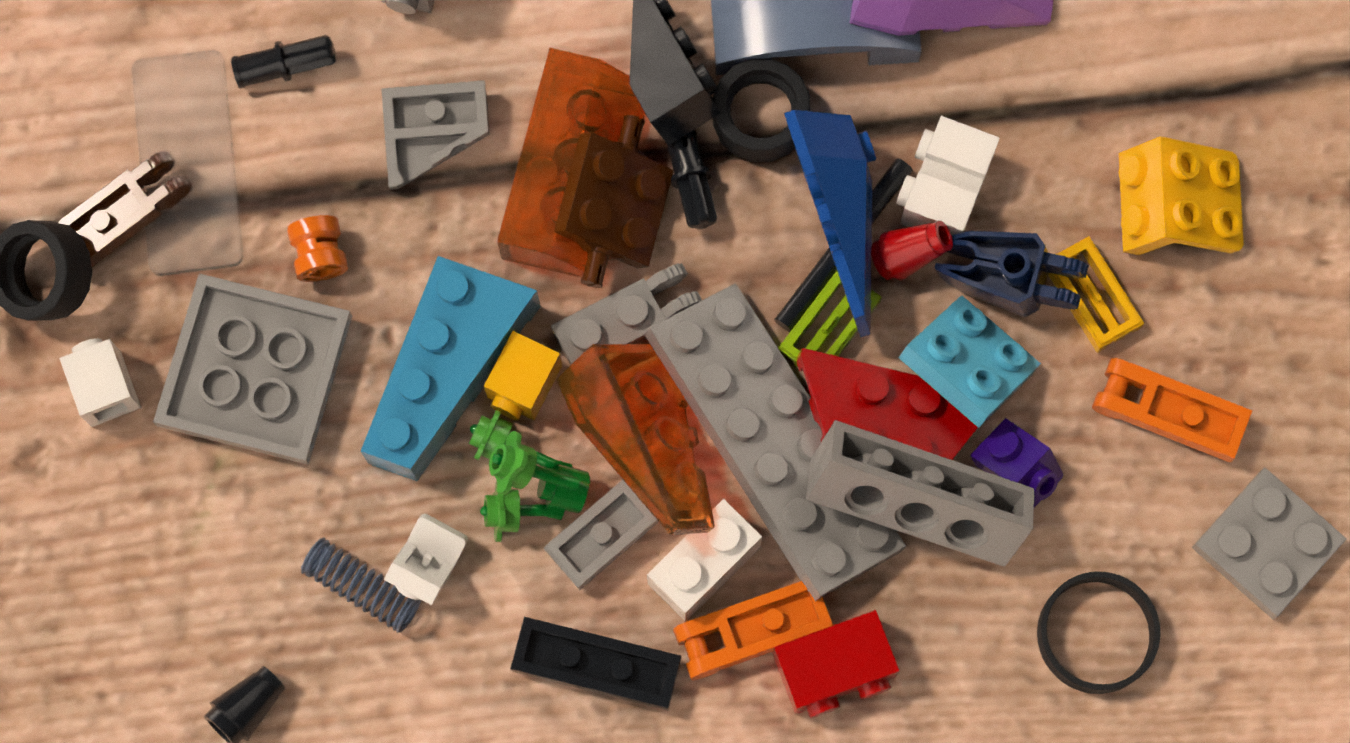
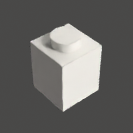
(99, 381)

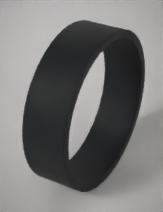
(1131, 589)

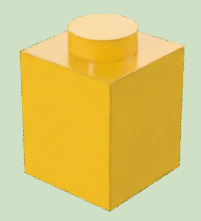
(522, 377)

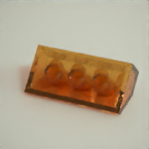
(573, 98)

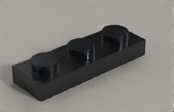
(596, 663)

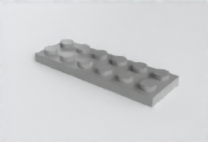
(766, 436)

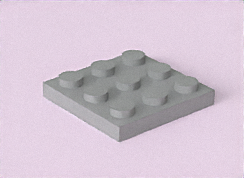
(253, 369)

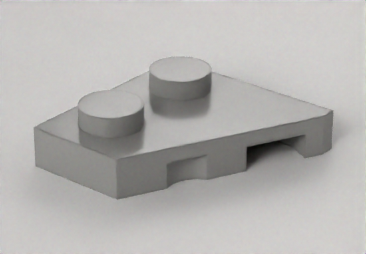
(430, 126)

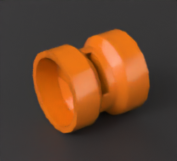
(317, 248)

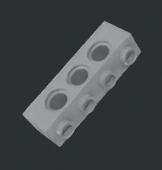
(920, 493)

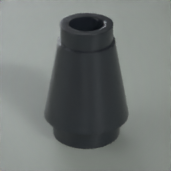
(244, 706)

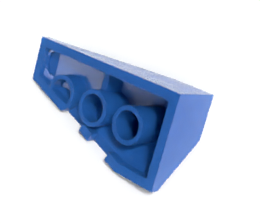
(841, 189)

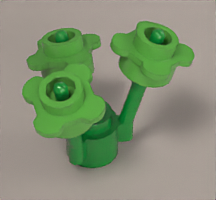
(514, 467)

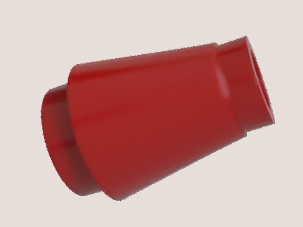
(909, 249)

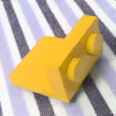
(1180, 196)

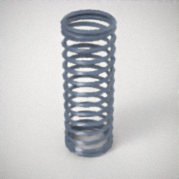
(318, 558)

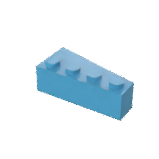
(444, 363)

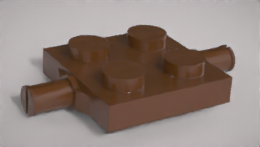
(613, 201)

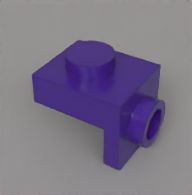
(1019, 458)

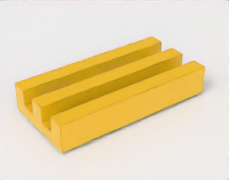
(1084, 318)

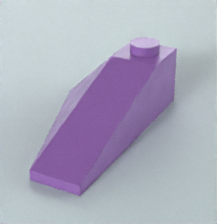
(911, 16)

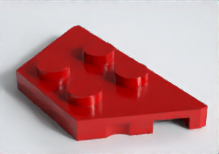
(883, 403)

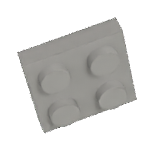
(1269, 543)

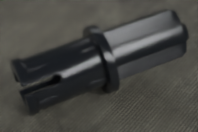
(283, 60)
(692, 182)

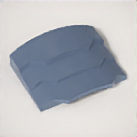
(800, 28)

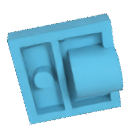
(969, 361)

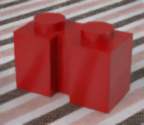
(836, 663)

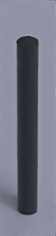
(825, 267)

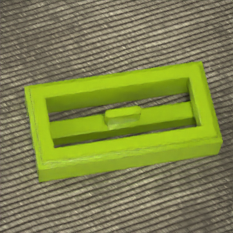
(788, 348)

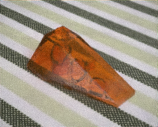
(642, 429)

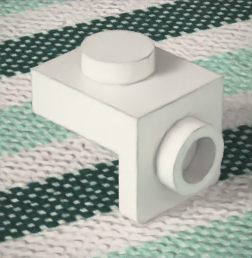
(426, 559)

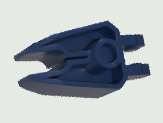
(1011, 271)

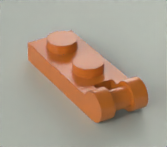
(1173, 410)
(751, 628)

